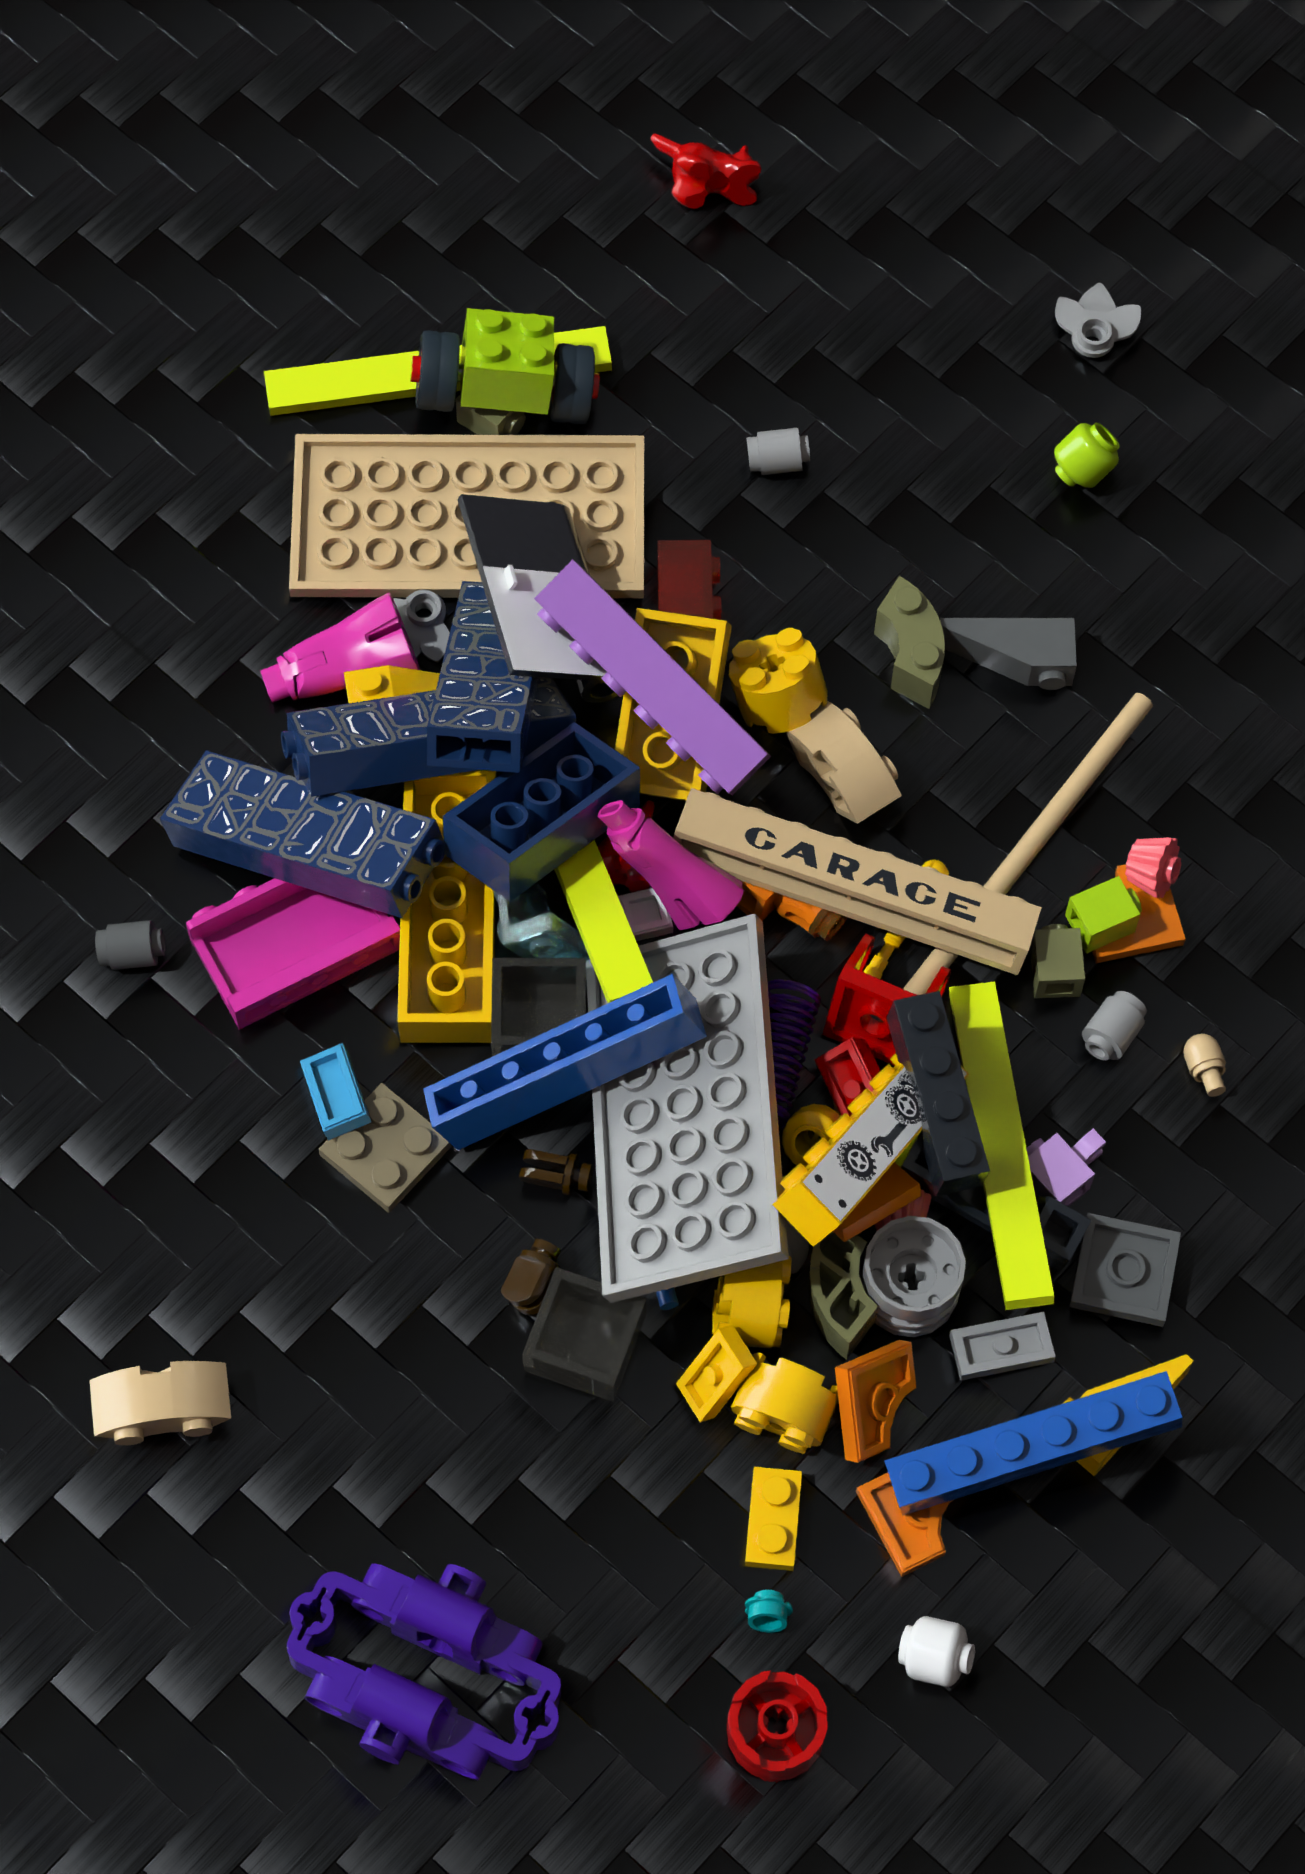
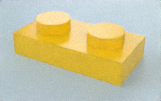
(716, 1373)
(773, 1518)

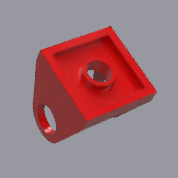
(861, 995)

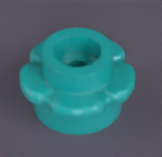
(768, 1611)

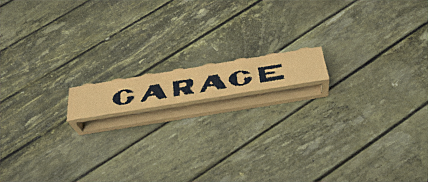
(858, 881)

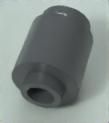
(130, 945)

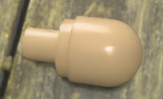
(1206, 1062)

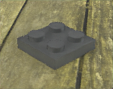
(1125, 1270)

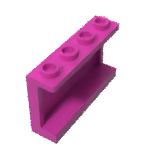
(285, 944)

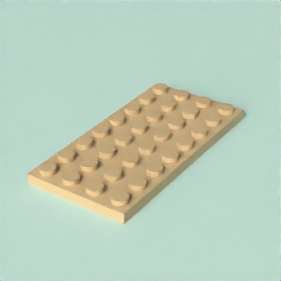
(387, 515)

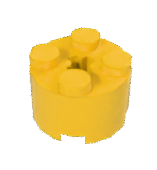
(777, 681)
(754, 1303)
(785, 1402)

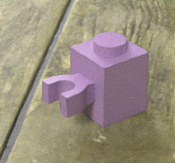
(1063, 1170)

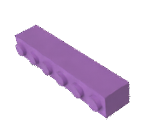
(652, 678)

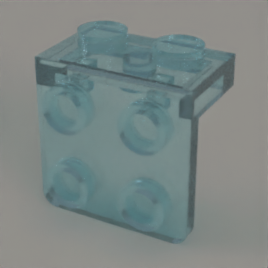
(534, 931)

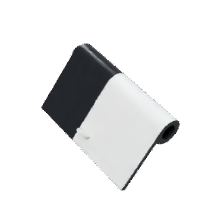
(517, 555)

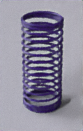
(778, 1004)

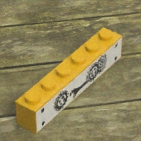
(855, 1157)

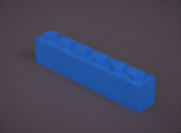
(564, 1062)
(1034, 1443)

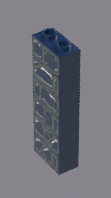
(478, 707)
(387, 739)
(316, 842)

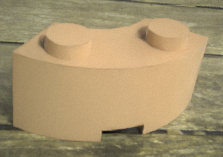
(845, 762)
(145, 1403)

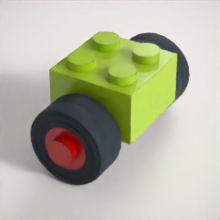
(506, 367)

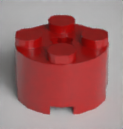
(777, 1696)

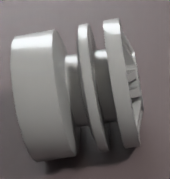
(921, 1252)

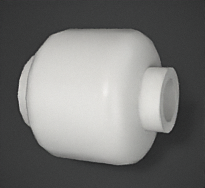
(936, 1651)

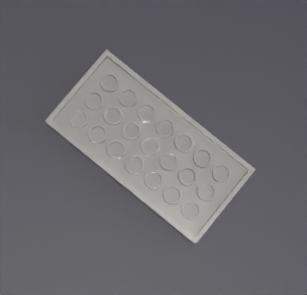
(695, 1135)

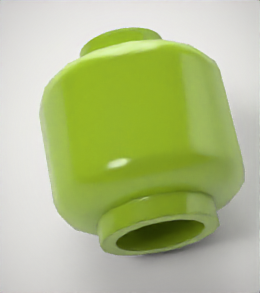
(1086, 455)

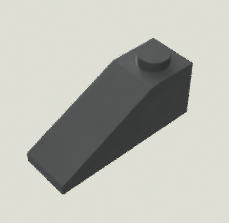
(1020, 648)

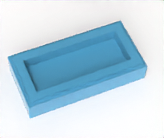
(335, 1091)

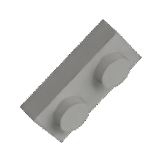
(1002, 1346)

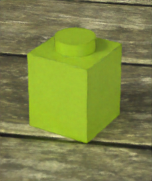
(1104, 913)

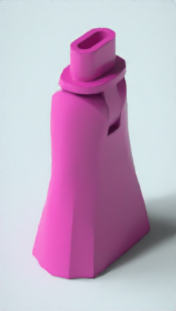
(361, 641)
(684, 882)

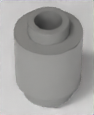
(778, 451)
(1114, 1026)

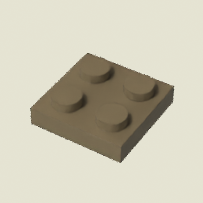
(389, 1152)

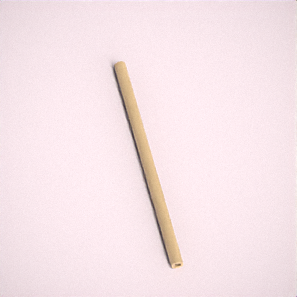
(1046, 823)

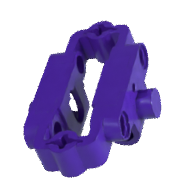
(407, 1715)

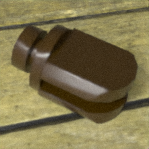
(566, 1182)
(531, 1276)

